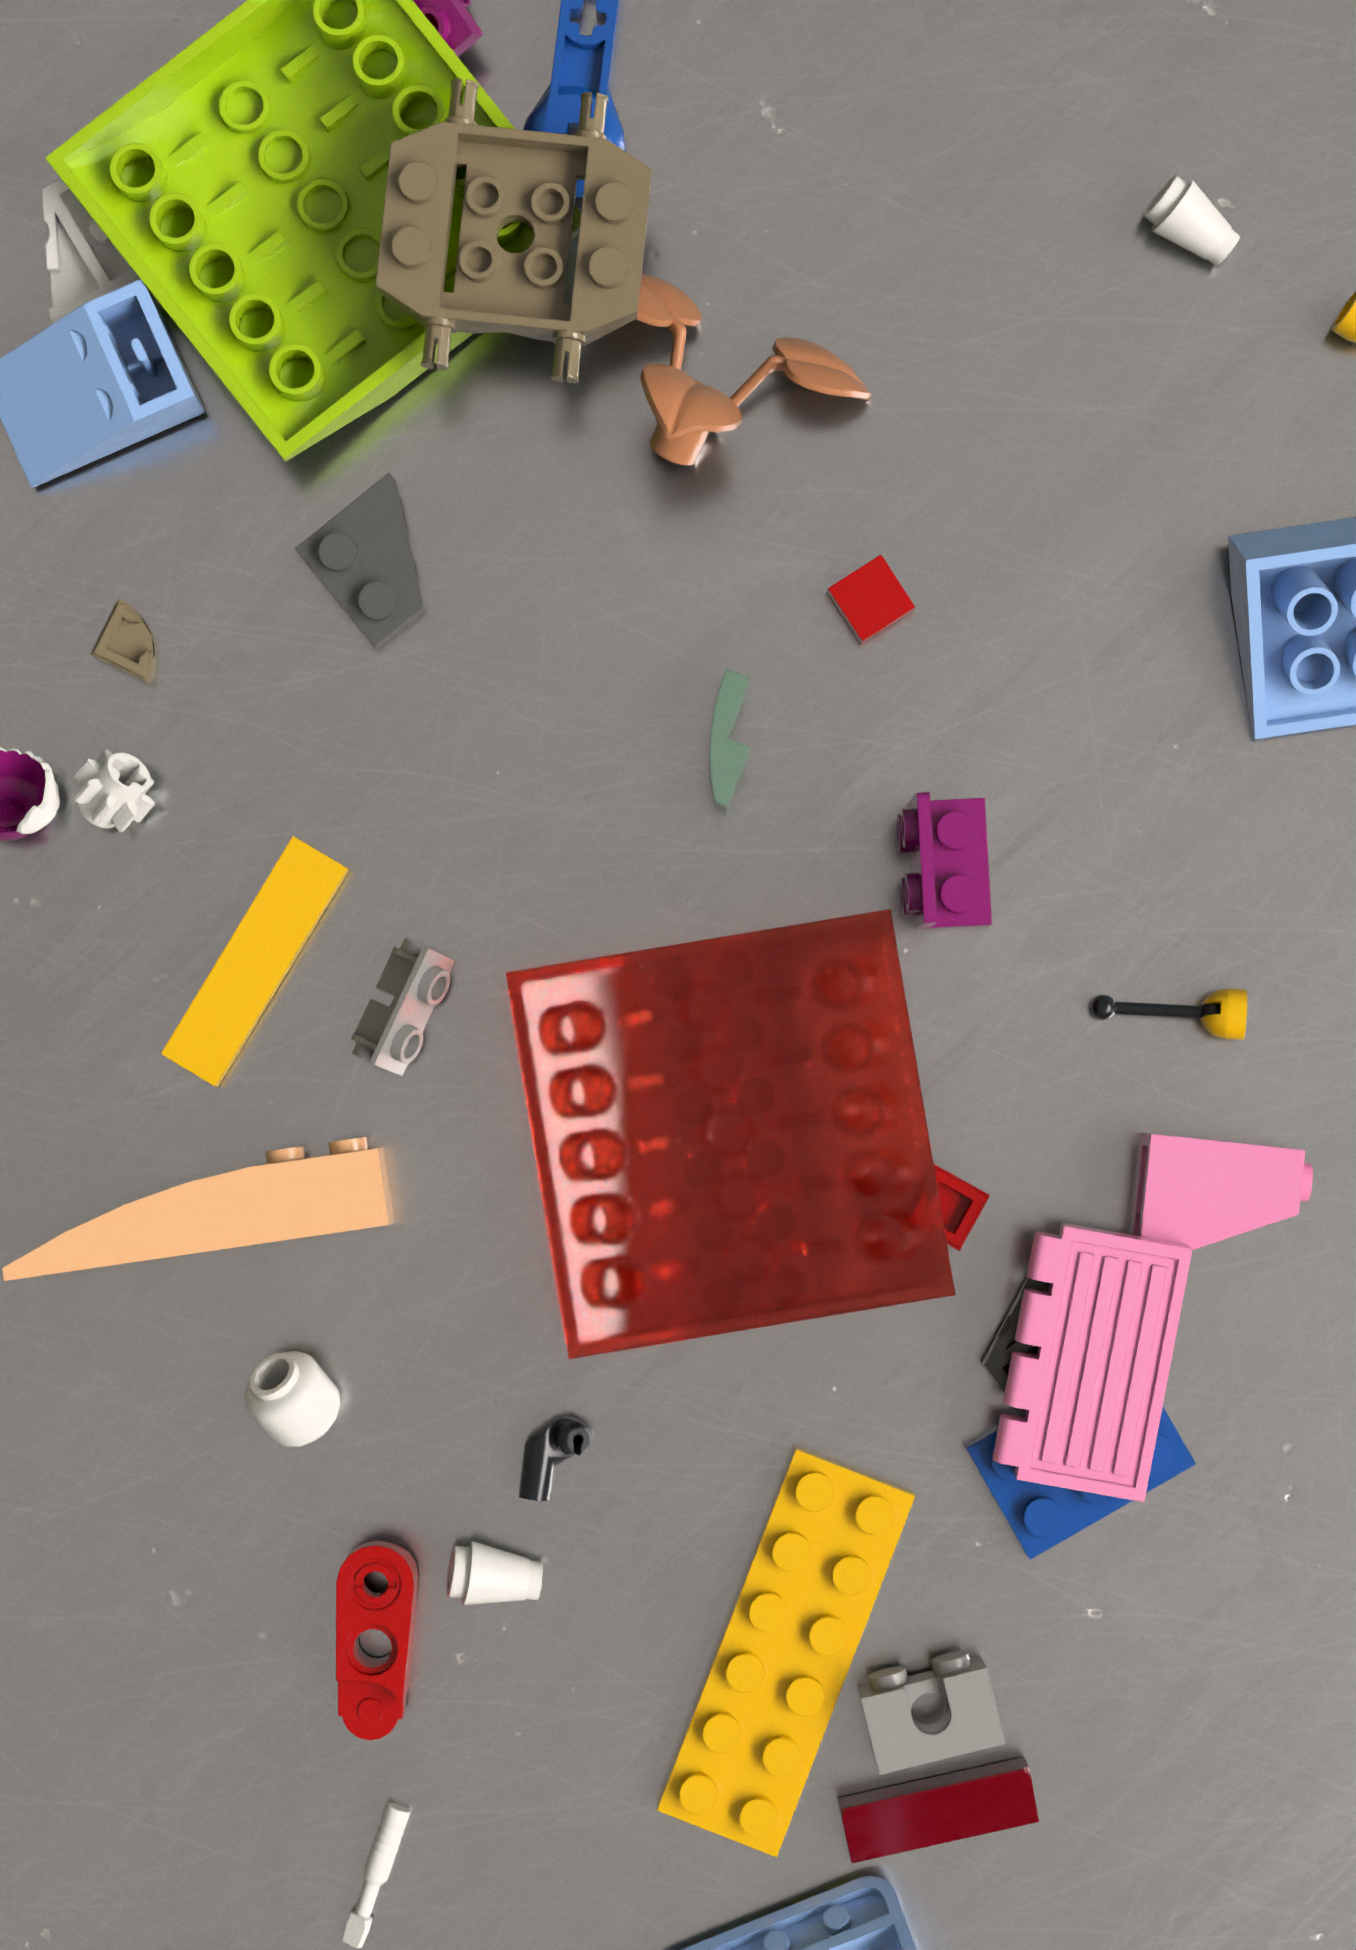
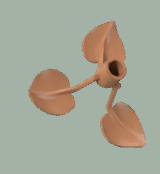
(691, 410)

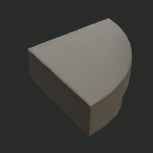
(127, 643)

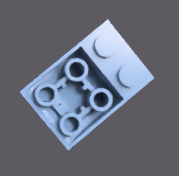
(94, 384)

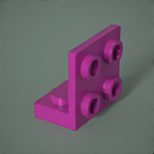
(946, 862)

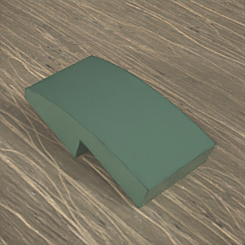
(726, 755)

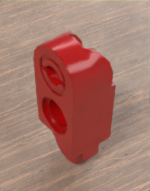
(371, 1688)

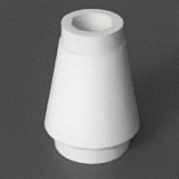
(1191, 221)
(491, 1575)

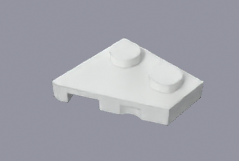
(78, 254)

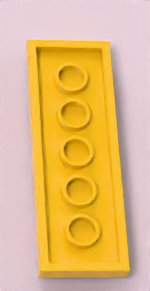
(785, 1651)

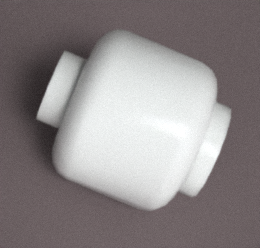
(292, 1398)

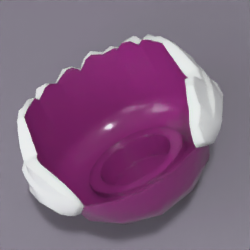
(26, 794)

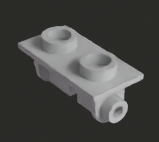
(394, 1034)

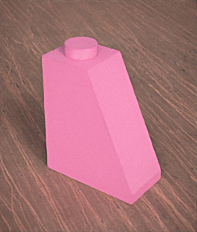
(1214, 1189)

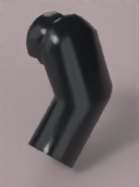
(547, 1449)

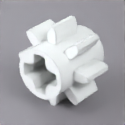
(113, 790)

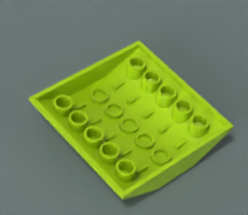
(257, 200)

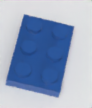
(1050, 1514)

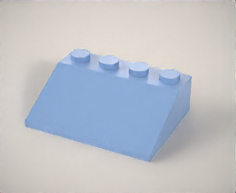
(1296, 625)

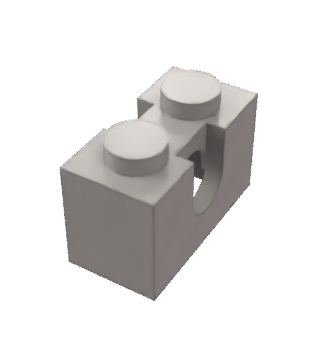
(965, 1726)

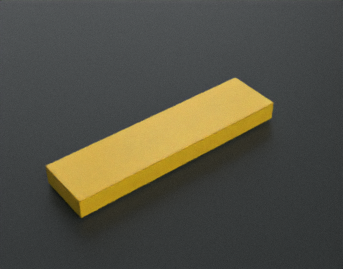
(255, 961)

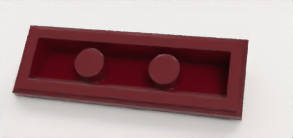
(938, 1810)

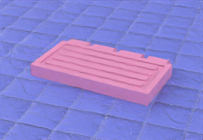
(1098, 1362)

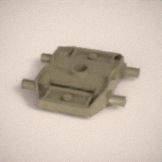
(510, 180)

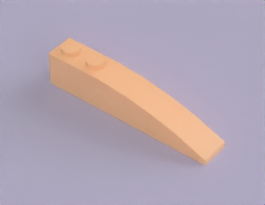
(230, 1210)

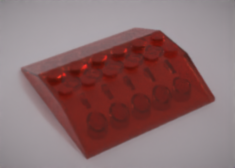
(730, 1134)

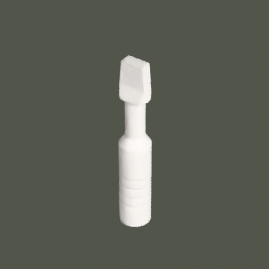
(376, 1871)

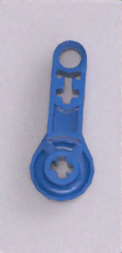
(579, 67)

